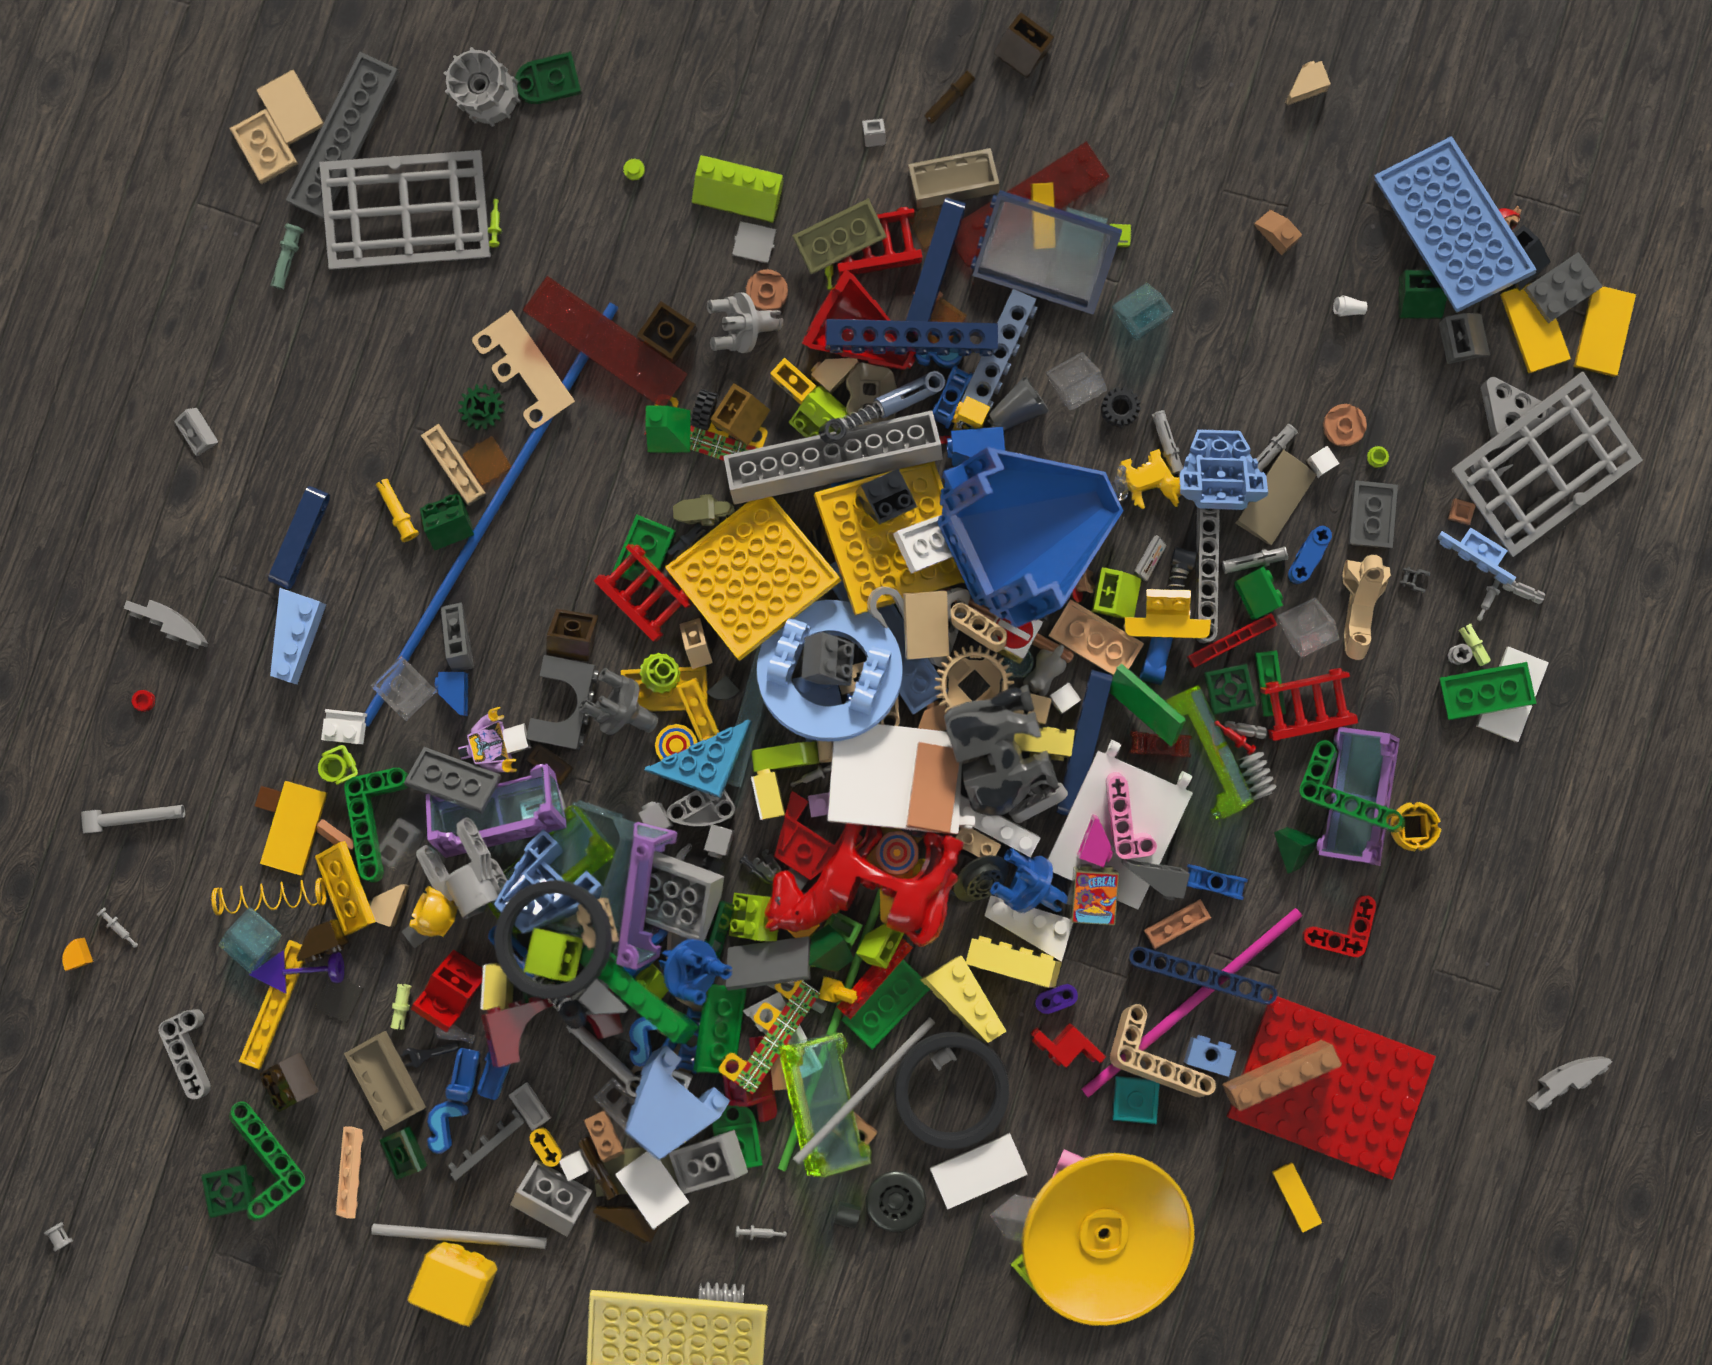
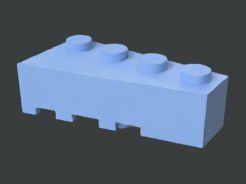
(294, 634)

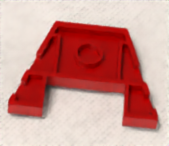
(800, 846)

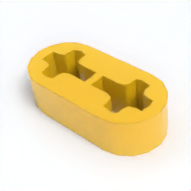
(550, 1144)

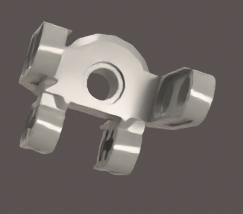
(472, 884)

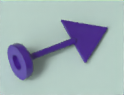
(274, 971)

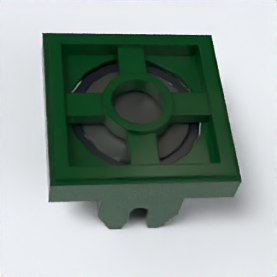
(1228, 689)
(227, 1189)

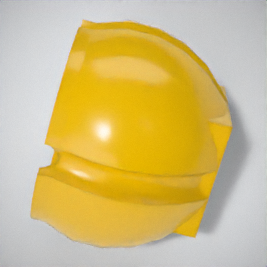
(1429, 827)
(433, 913)

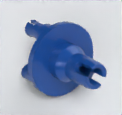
(1030, 884)
(692, 970)

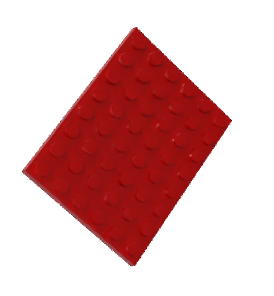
(1351, 1111)

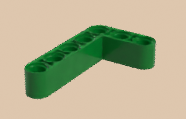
(1343, 798)
(367, 816)
(268, 1159)

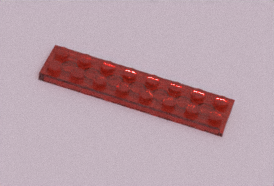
(1071, 178)
(605, 342)

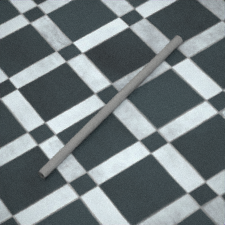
(863, 1091)

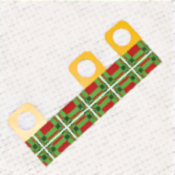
(717, 443)
(779, 1032)

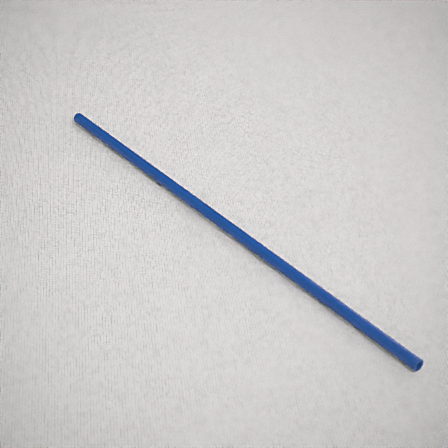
(482, 526)

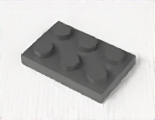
(1563, 287)
(1373, 514)

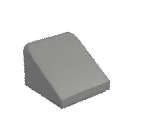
(874, 132)

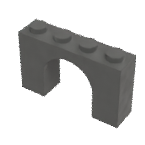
(568, 732)

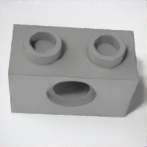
(655, 815)
(719, 841)

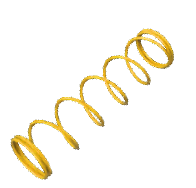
(318, 893)

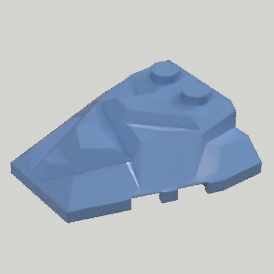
(1221, 472)

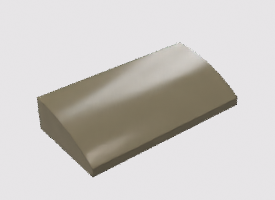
(954, 177)
(1286, 485)
(384, 1080)

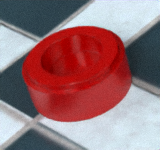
(143, 700)

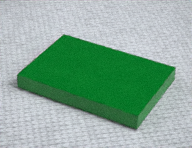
(653, 539)

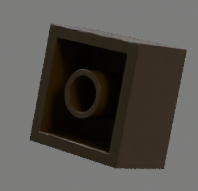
(667, 332)

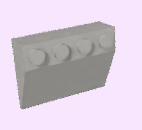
(682, 897)

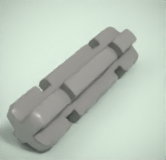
(1525, 591)
(1247, 729)

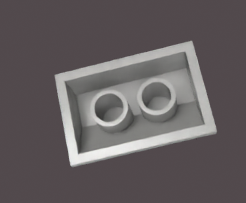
(551, 1198)

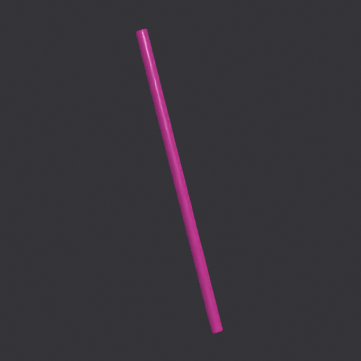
(1197, 998)

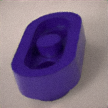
(1057, 1002)

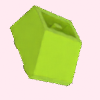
(815, 411)
(1116, 593)
(749, 918)
(553, 954)

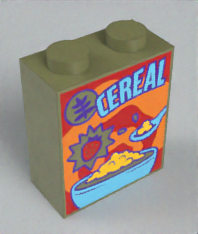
(1094, 895)

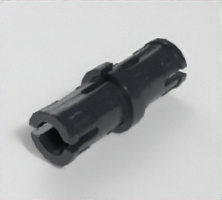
(687, 541)

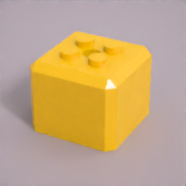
(453, 1283)

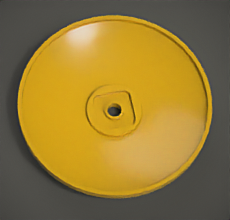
(1130, 1267)

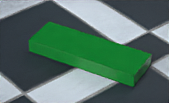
(1268, 671)

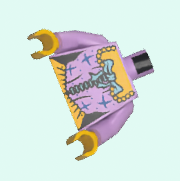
(488, 744)

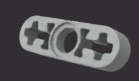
(1038, 803)

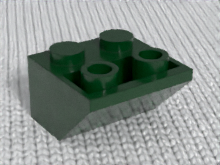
(1420, 296)
(446, 521)

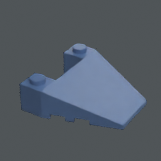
(535, 868)
(665, 1110)

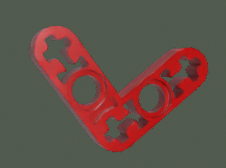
(1352, 935)

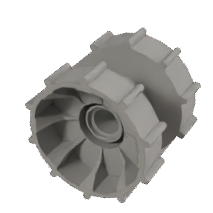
(470, 72)

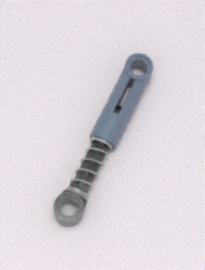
(884, 406)

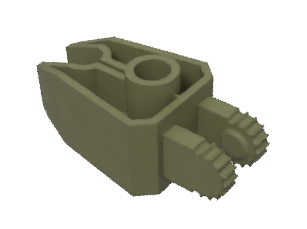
(702, 510)

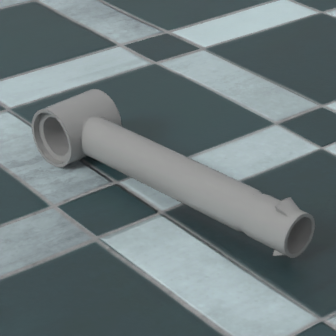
(94, 820)
(606, 1057)

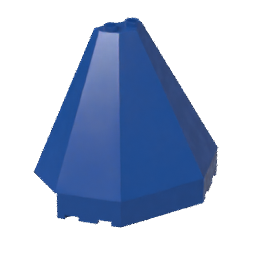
(1024, 529)

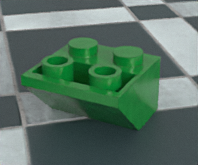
(1258, 593)

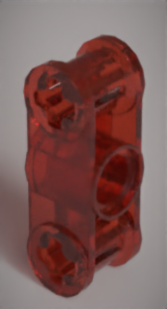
(1145, 744)

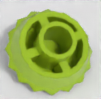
(660, 673)

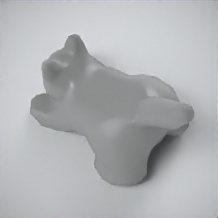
(1048, 666)

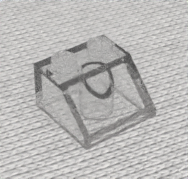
(1077, 381)
(1308, 627)
(403, 688)

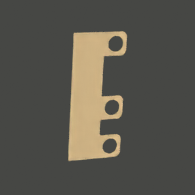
(528, 361)

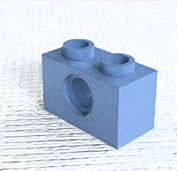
(1223, 1057)

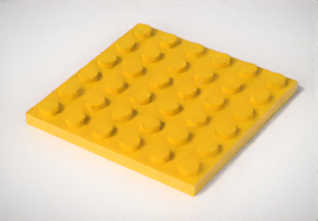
(868, 551)
(753, 574)

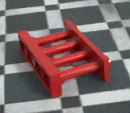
(889, 260)
(623, 598)
(1322, 721)

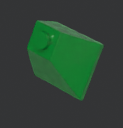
(668, 429)

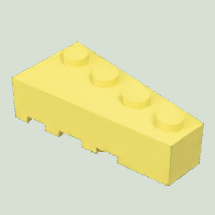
(1056, 742)
(1013, 963)
(965, 998)

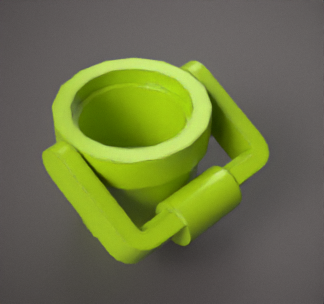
(335, 768)

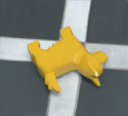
(1150, 476)

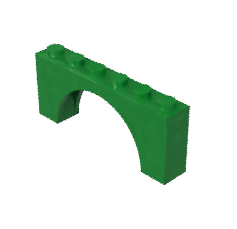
(664, 1017)

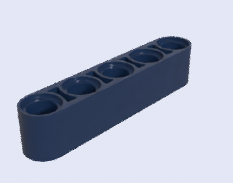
(299, 537)

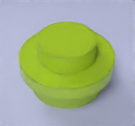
(634, 169)
(1377, 457)

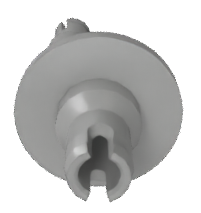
(743, 322)

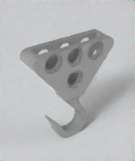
(1499, 409)
(957, 594)

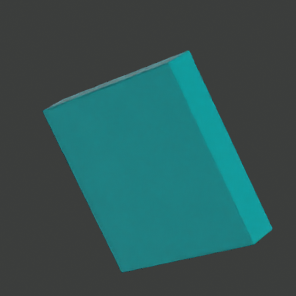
(1135, 1100)

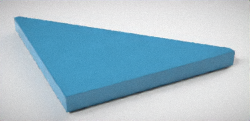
(705, 764)

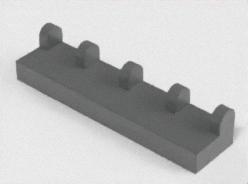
(488, 1145)

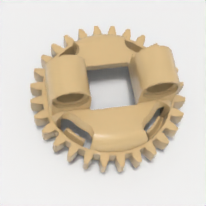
(961, 667)

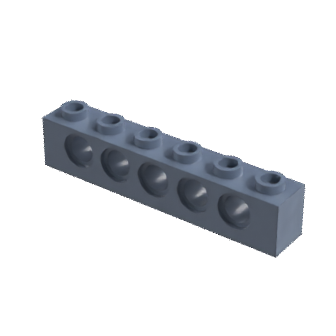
(1019, 303)

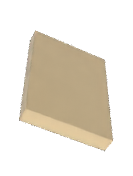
(290, 107)
(263, 146)
(926, 624)

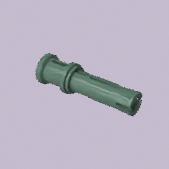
(288, 248)

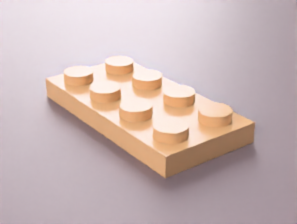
(1095, 638)

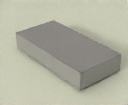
(529, 1106)

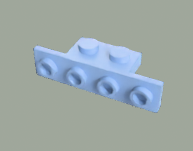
(1481, 551)

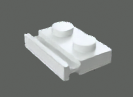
(344, 726)

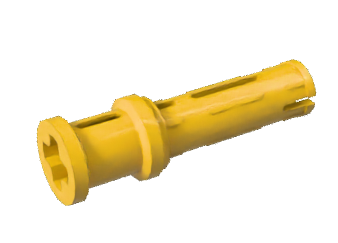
(401, 519)

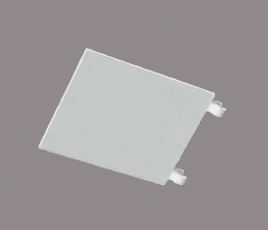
(876, 774)
(1154, 810)

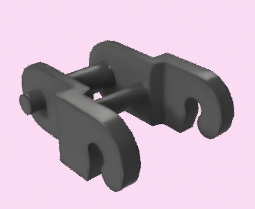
(1413, 586)
(771, 868)

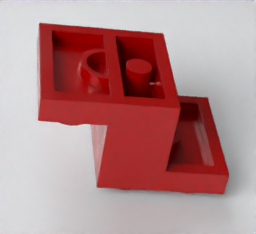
(449, 991)
(1067, 1046)

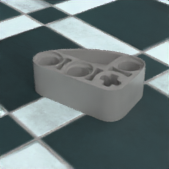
(704, 815)

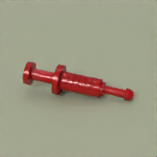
(1240, 741)

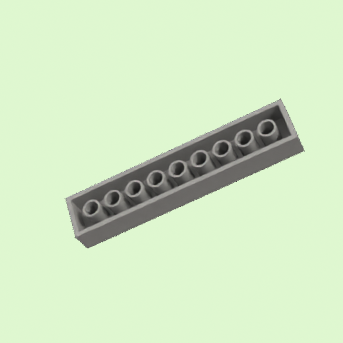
(814, 463)

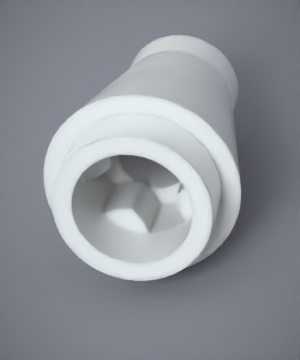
(1348, 306)

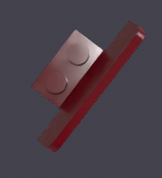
(763, 1096)

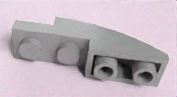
(173, 623)
(1575, 1073)

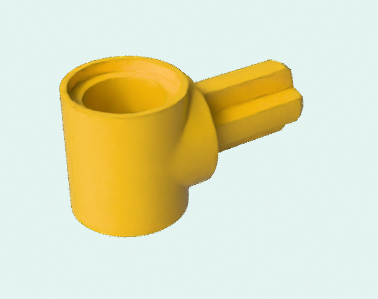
(834, 991)

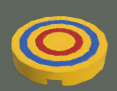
(674, 740)

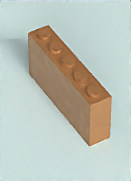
(1281, 1074)

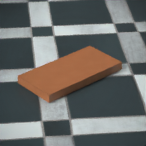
(933, 788)

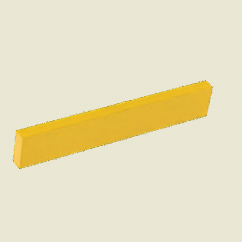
(271, 1012)

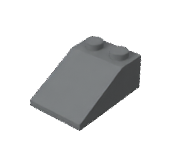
(708, 1162)

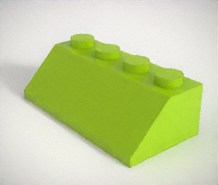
(737, 188)

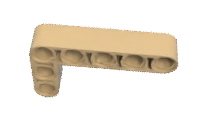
(1153, 1063)

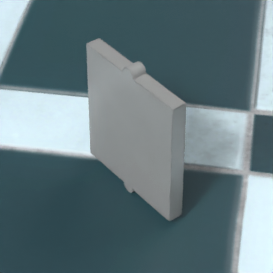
(754, 242)

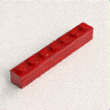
(1232, 640)
(872, 980)

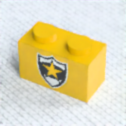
(792, 380)
(970, 415)

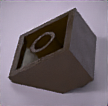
(571, 635)

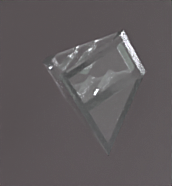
(1012, 1215)

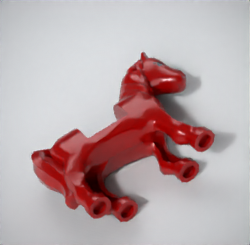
(917, 901)

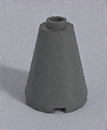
(1018, 406)

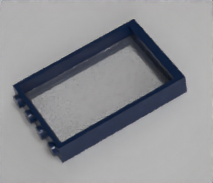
(1045, 251)

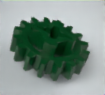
(474, 411)

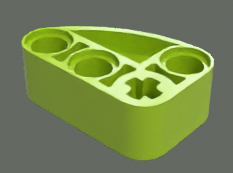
(785, 756)

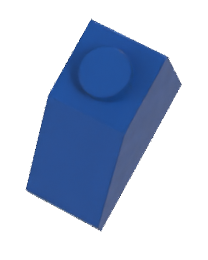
(454, 690)

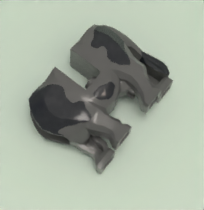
(989, 728)

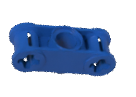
(957, 383)
(1309, 554)
(1229, 885)
(687, 1052)

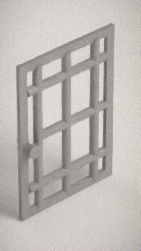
(405, 209)
(1579, 498)

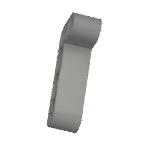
(189, 1055)

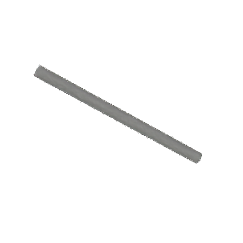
(459, 1236)

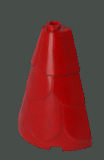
(852, 302)

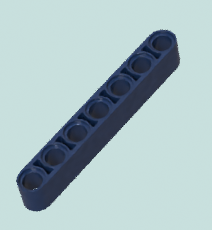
(936, 262)
(1085, 737)
(1213, 975)

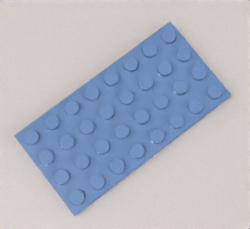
(1454, 224)

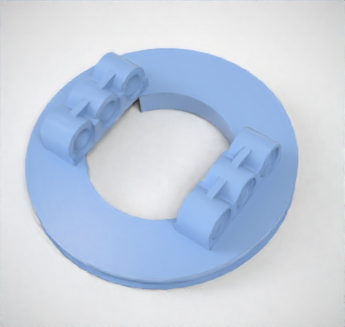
(872, 695)

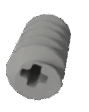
(1257, 775)
(723, 1294)

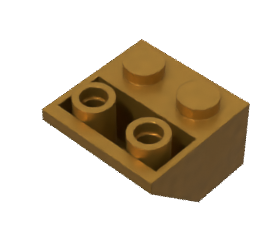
(740, 414)

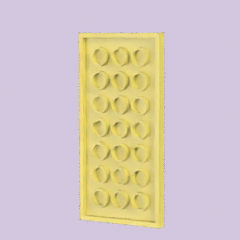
(673, 1331)

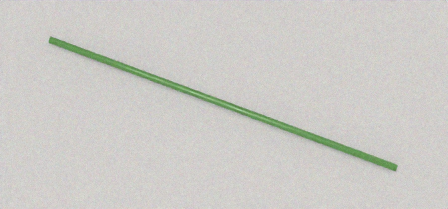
(836, 1018)

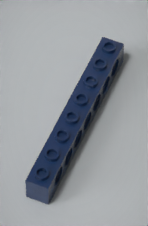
(900, 329)

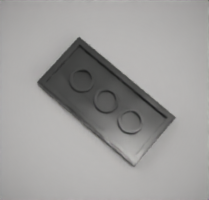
(452, 780)
(769, 963)

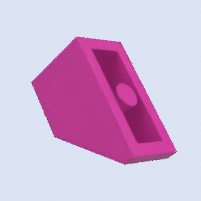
(1095, 844)

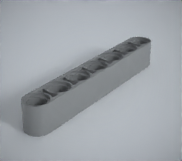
(1212, 560)

